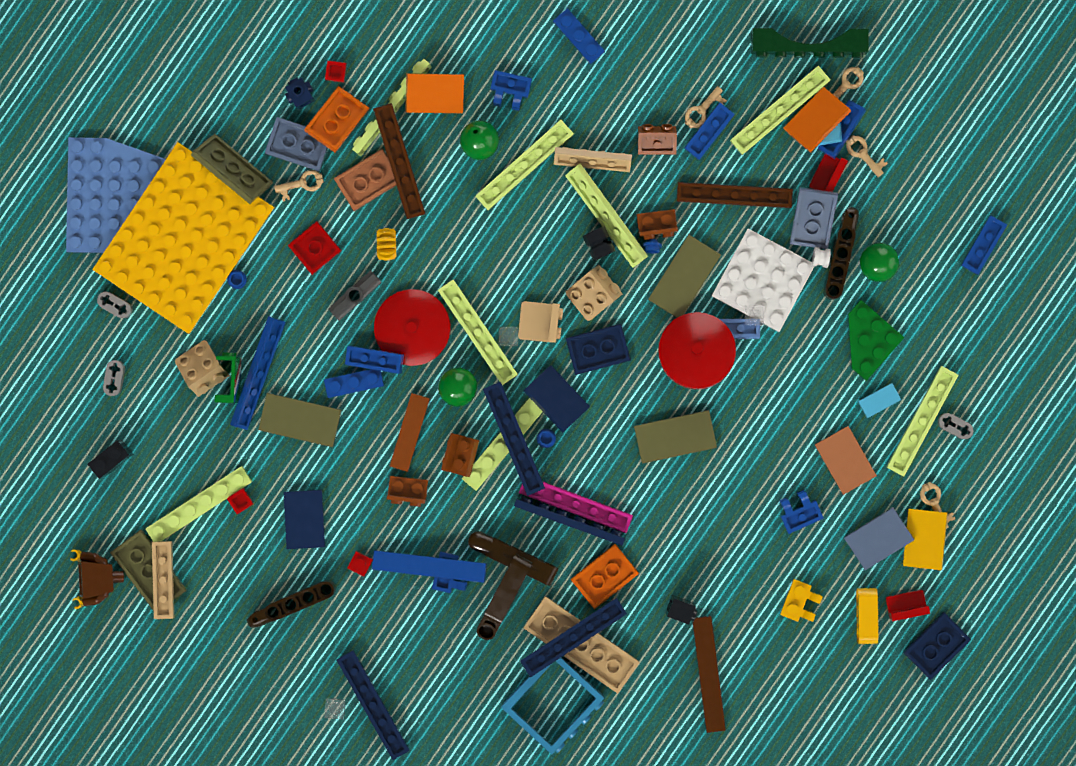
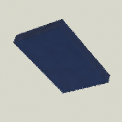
(598, 349)
(556, 398)
(304, 519)
(937, 645)

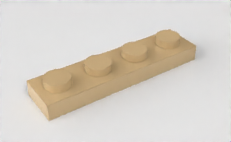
(592, 159)
(163, 580)

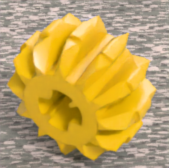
(386, 244)

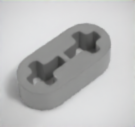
(112, 308)
(119, 377)
(953, 429)

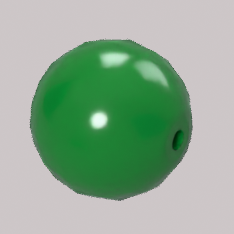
(479, 140)
(879, 262)
(457, 387)

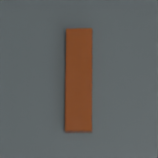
(409, 432)

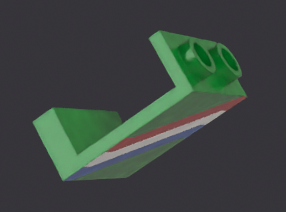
(235, 378)

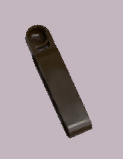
(846, 224)
(504, 554)
(503, 597)
(264, 616)

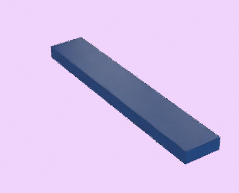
(257, 373)
(429, 566)

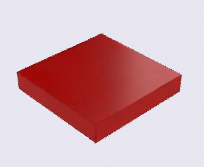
(314, 248)

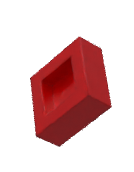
(335, 71)
(240, 501)
(360, 563)

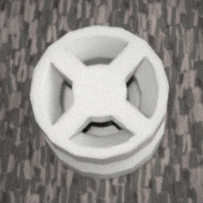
(821, 257)

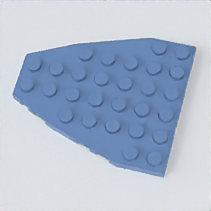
(103, 189)

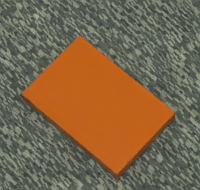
(434, 93)
(336, 119)
(817, 119)
(604, 576)

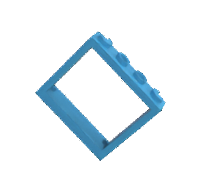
(571, 730)

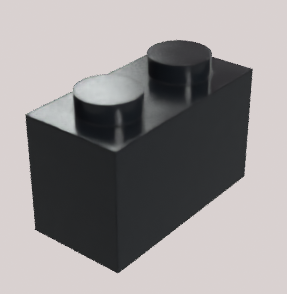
(110, 459)
(681, 610)

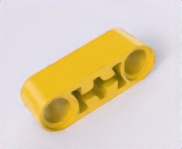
(867, 615)

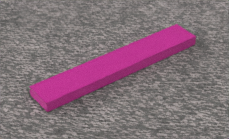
(582, 506)

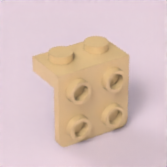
(593, 293)
(540, 321)
(201, 368)

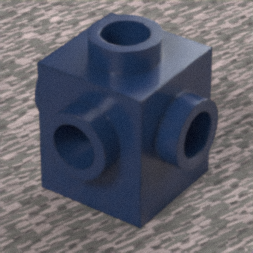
(302, 99)

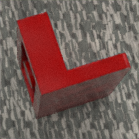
(828, 173)
(907, 605)

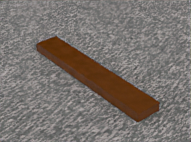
(399, 161)
(734, 195)
(708, 674)

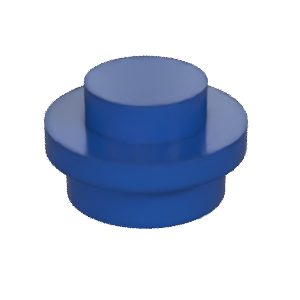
(652, 246)
(237, 279)
(546, 438)

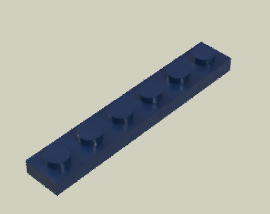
(513, 438)
(577, 523)
(573, 637)
(373, 704)

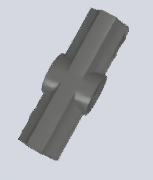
(345, 304)

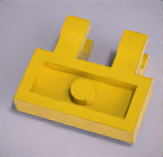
(796, 599)

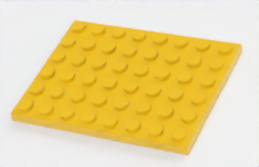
(181, 240)

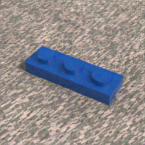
(578, 36)
(847, 126)
(709, 131)
(983, 245)
(374, 359)
(353, 382)

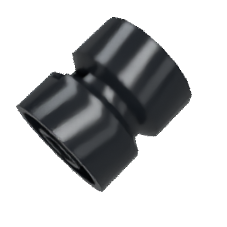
(599, 243)

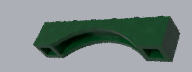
(768, 41)

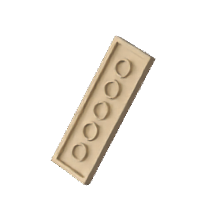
(595, 656)

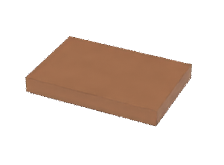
(366, 180)
(845, 460)

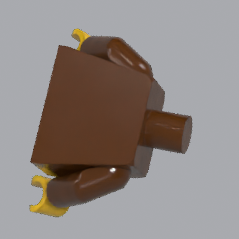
(95, 578)

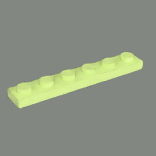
(397, 99)
(780, 110)
(524, 165)
(606, 215)
(477, 332)
(922, 421)
(497, 449)
(199, 505)

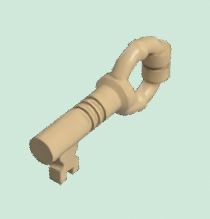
(846, 84)
(714, 96)
(876, 168)
(283, 188)
(935, 501)

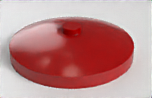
(412, 326)
(697, 350)

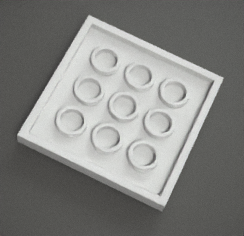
(763, 276)

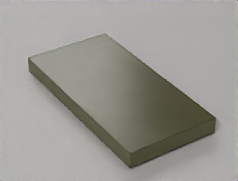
(232, 168)
(684, 277)
(300, 420)
(675, 436)
(136, 561)

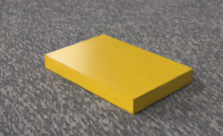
(929, 539)

